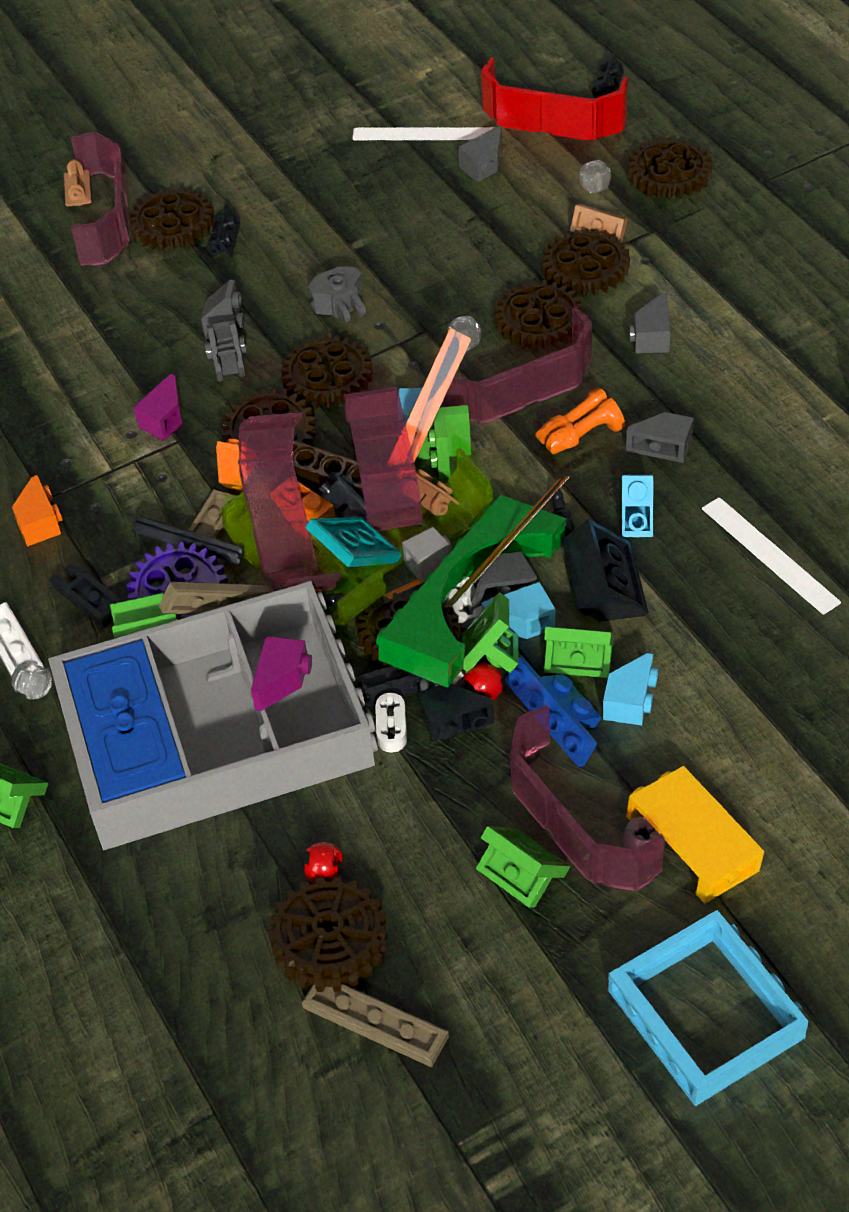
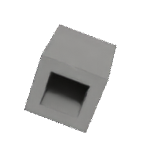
(425, 552)

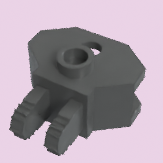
(339, 294)
(225, 349)

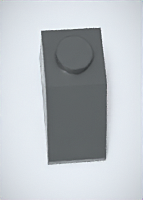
(481, 155)
(652, 327)
(661, 436)
(504, 575)

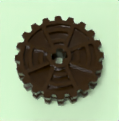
(328, 934)

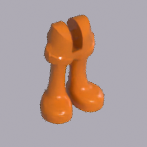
(562, 433)

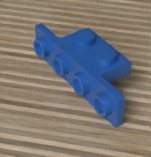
(568, 710)

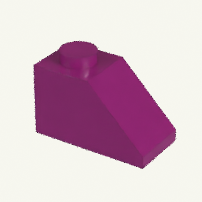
(279, 670)

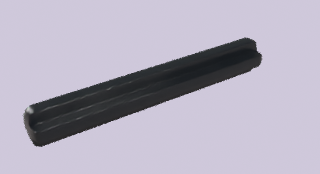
(173, 534)

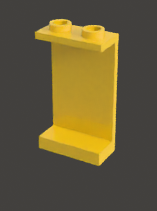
(698, 831)

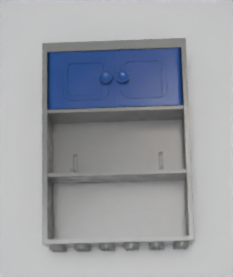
(172, 722)

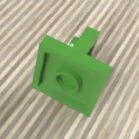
(447, 433)
(139, 615)
(491, 637)
(578, 652)
(15, 794)
(519, 864)

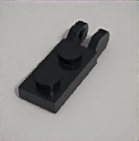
(87, 594)

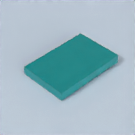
(354, 541)

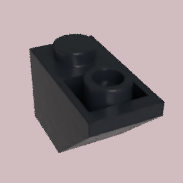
(453, 711)

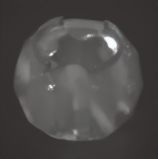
(594, 176)
(468, 327)
(31, 679)

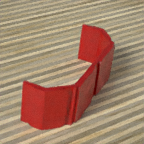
(553, 112)

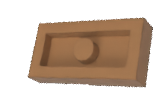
(595, 219)

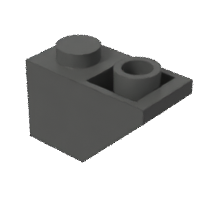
(223, 307)

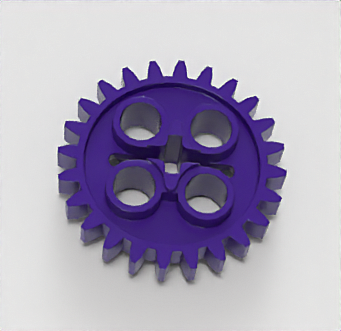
(203, 571)

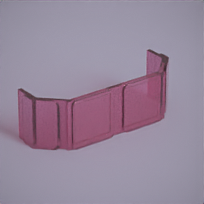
(104, 239)
(528, 382)
(384, 458)
(276, 503)
(596, 862)

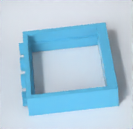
(747, 962)

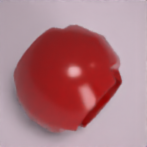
(484, 680)
(323, 861)

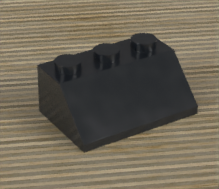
(603, 573)

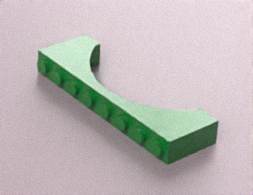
(418, 634)

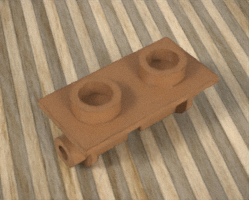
(77, 184)
(437, 495)

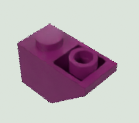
(160, 410)

